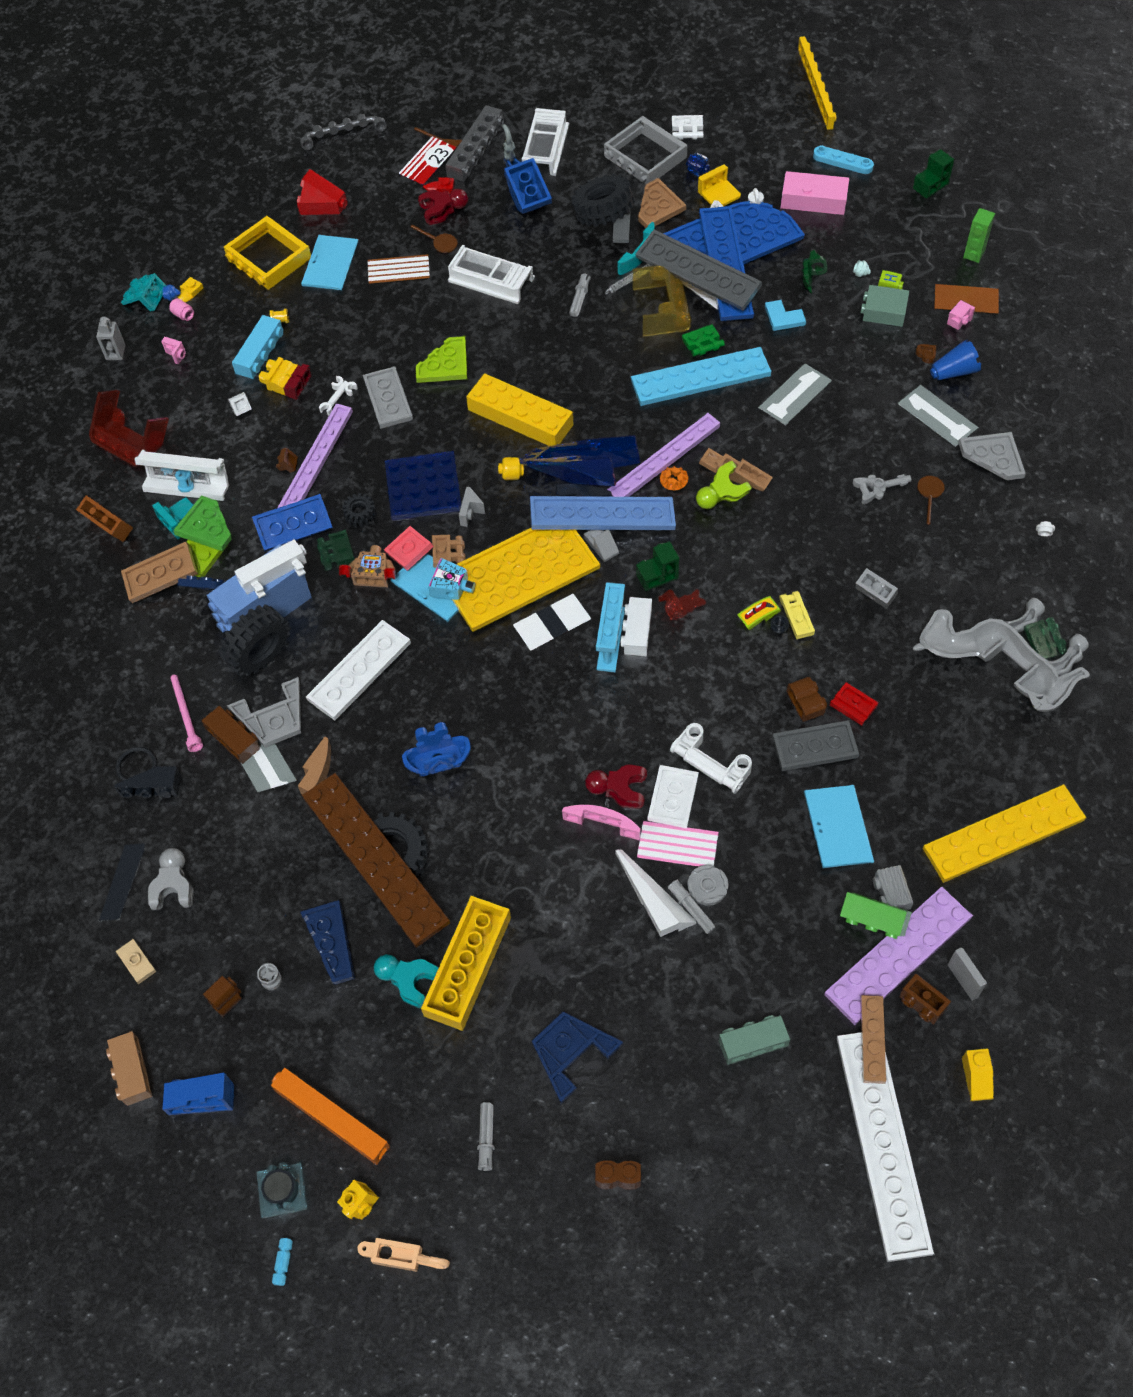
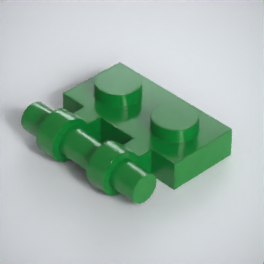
(705, 336)

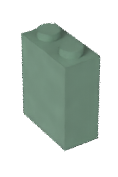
(885, 305)

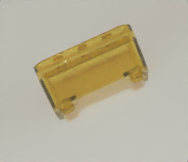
(672, 315)

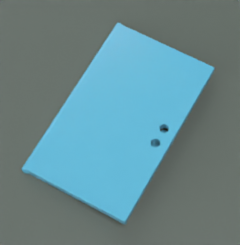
(329, 262)
(416, 584)
(841, 831)

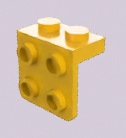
(716, 187)

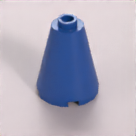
(957, 362)

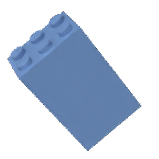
(282, 594)

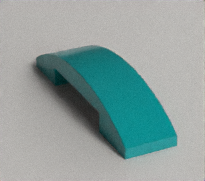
(630, 261)

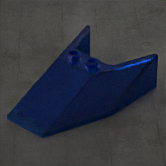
(585, 460)

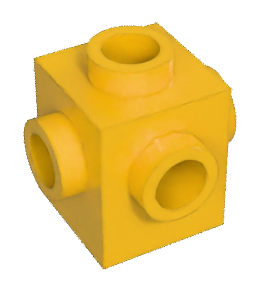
(357, 1200)

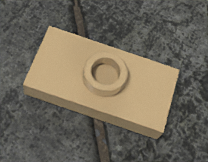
(135, 961)

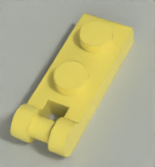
(797, 615)

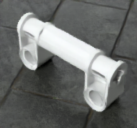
(687, 747)

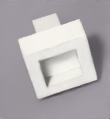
(240, 404)

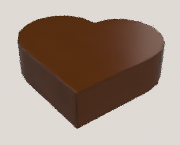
(926, 352)

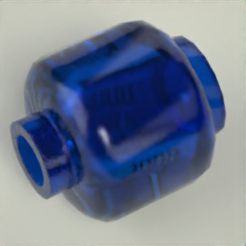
(698, 164)

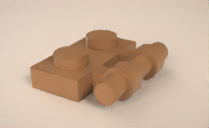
(442, 549)

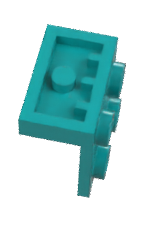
(146, 290)
(172, 516)

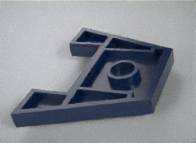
(202, 583)
(564, 1043)

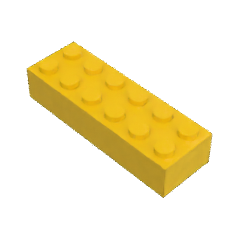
(520, 410)
(466, 963)

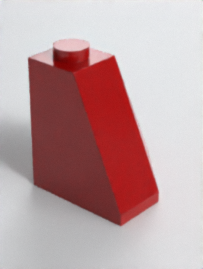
(320, 196)

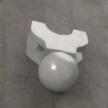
(170, 880)

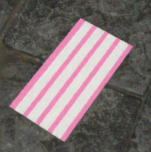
(677, 844)

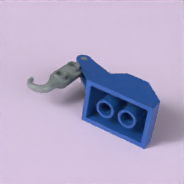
(524, 179)

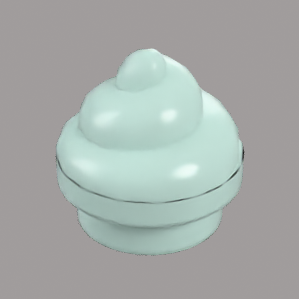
(861, 268)

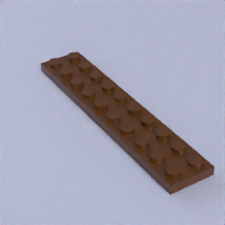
(376, 860)

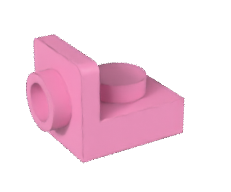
(174, 348)

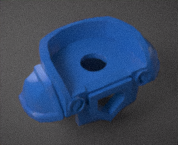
(422, 759)

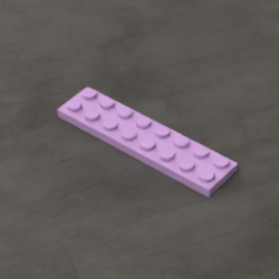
(898, 958)

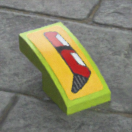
(757, 612)

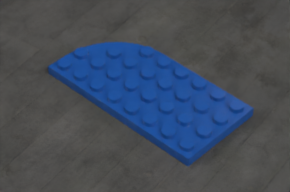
(758, 229)

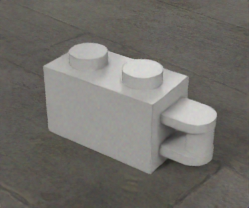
(110, 339)

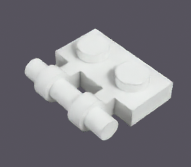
(687, 123)

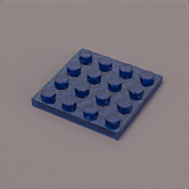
(423, 485)

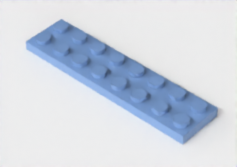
(601, 513)

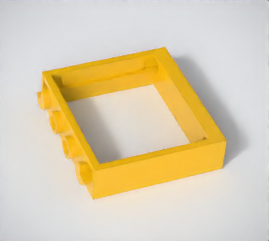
(280, 271)

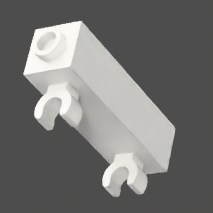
(271, 566)

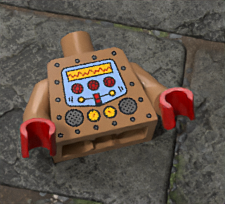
(370, 568)

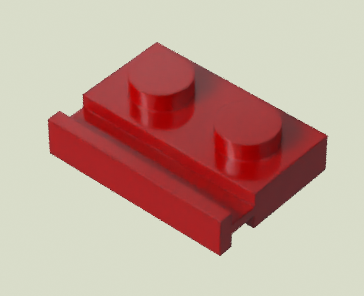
(854, 703)

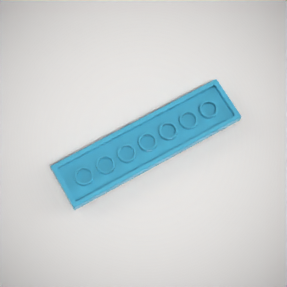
(700, 376)

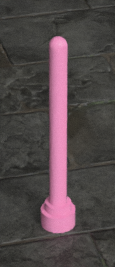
(193, 742)

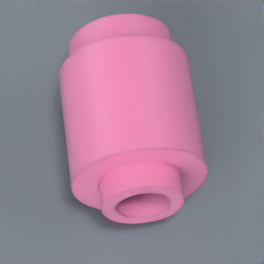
(181, 309)

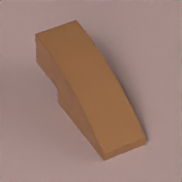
(316, 766)

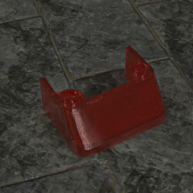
(110, 433)

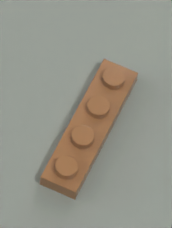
(873, 1039)

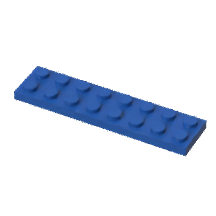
(723, 245)

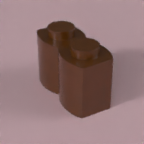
(806, 699)
(223, 995)
(611, 1175)

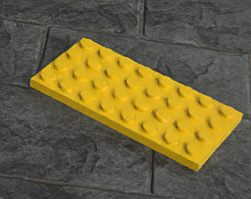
(522, 572)

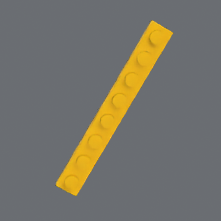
(816, 83)

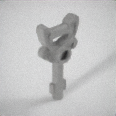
(878, 486)

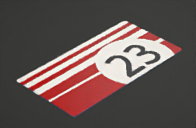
(427, 160)

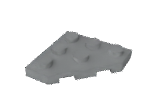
(994, 453)

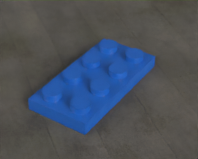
(292, 522)

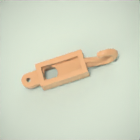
(403, 1256)

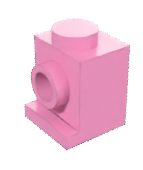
(960, 315)

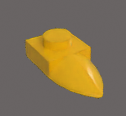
(190, 289)

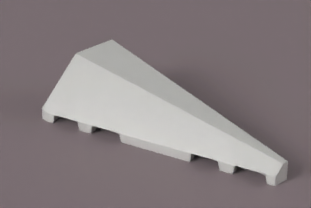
(661, 907)

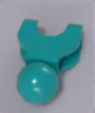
(405, 975)

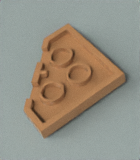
(659, 204)

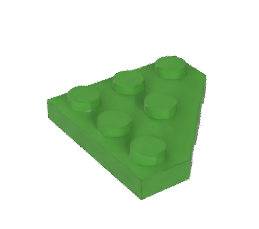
(205, 525)

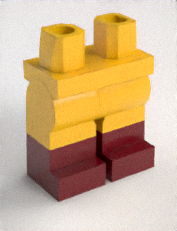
(285, 377)

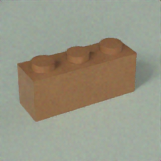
(128, 1069)

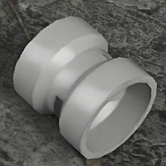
(265, 975)

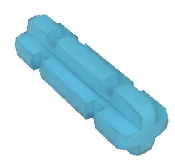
(282, 1261)

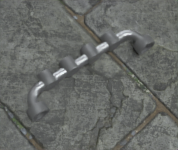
(333, 128)

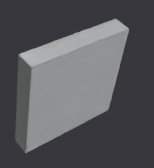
(967, 973)

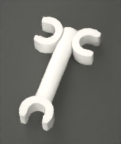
(340, 387)

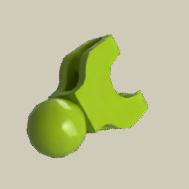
(722, 488)

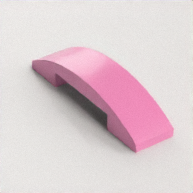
(604, 815)

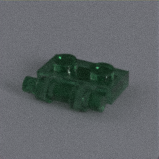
(341, 547)
(1040, 638)

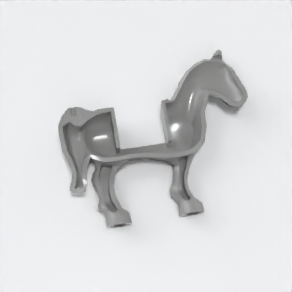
(1044, 683)

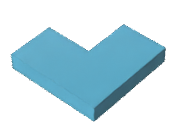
(783, 320)

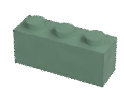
(753, 1039)

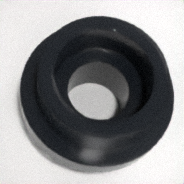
(779, 619)

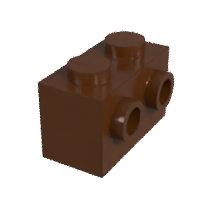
(924, 999)

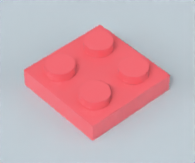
(408, 548)

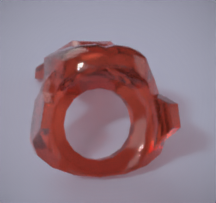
(679, 607)

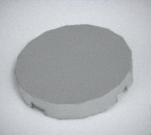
(707, 885)

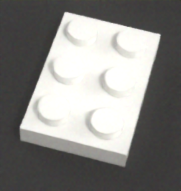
(673, 796)

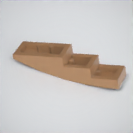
(743, 472)

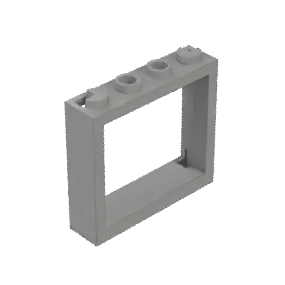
(653, 132)

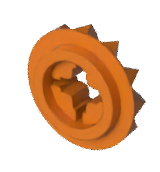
(671, 483)

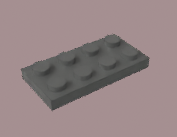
(815, 745)

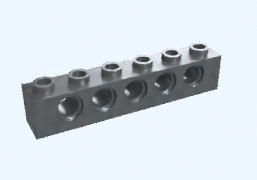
(474, 143)

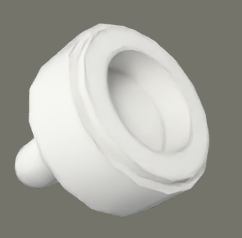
(755, 197)

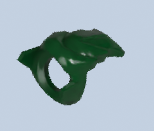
(808, 271)

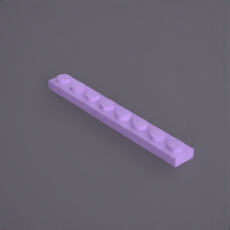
(317, 455)
(665, 457)

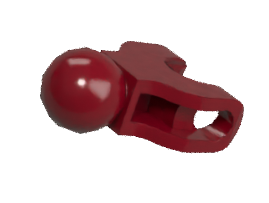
(441, 204)
(616, 785)

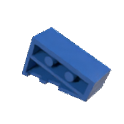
(199, 1095)

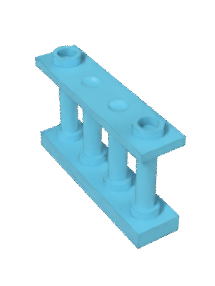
(610, 627)

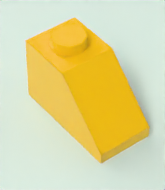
(978, 1074)

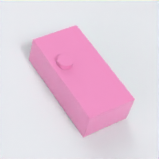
(814, 193)

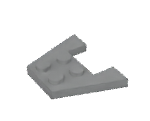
(275, 721)

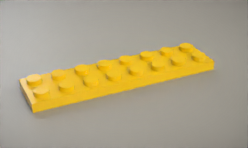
(1003, 833)

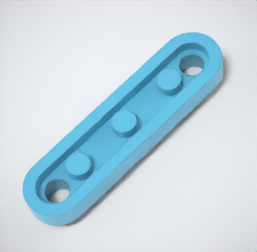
(843, 159)

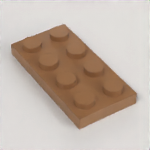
(159, 572)

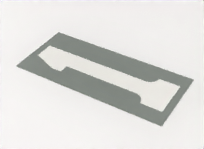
(795, 394)
(937, 415)
(268, 768)

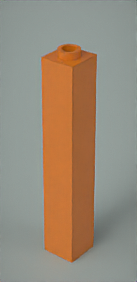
(330, 1116)

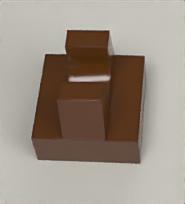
(287, 460)

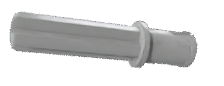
(581, 290)
(692, 907)
(485, 1139)

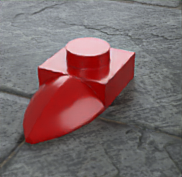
(441, 185)

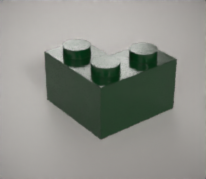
(936, 175)
(659, 569)

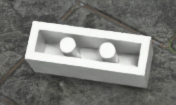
(637, 626)

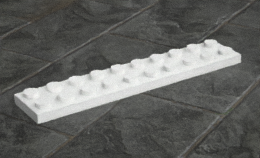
(886, 1158)

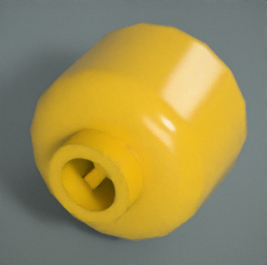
(510, 468)

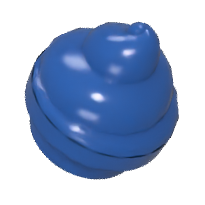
(170, 292)

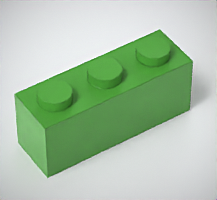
(979, 235)
(875, 915)

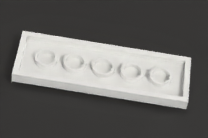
(358, 670)

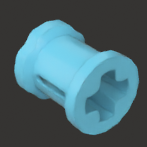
(184, 480)

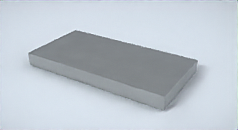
(387, 397)

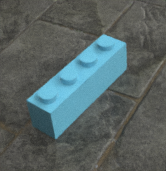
(257, 347)

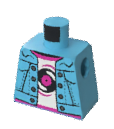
(449, 581)

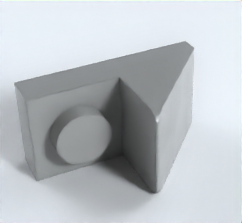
(470, 504)
(602, 543)

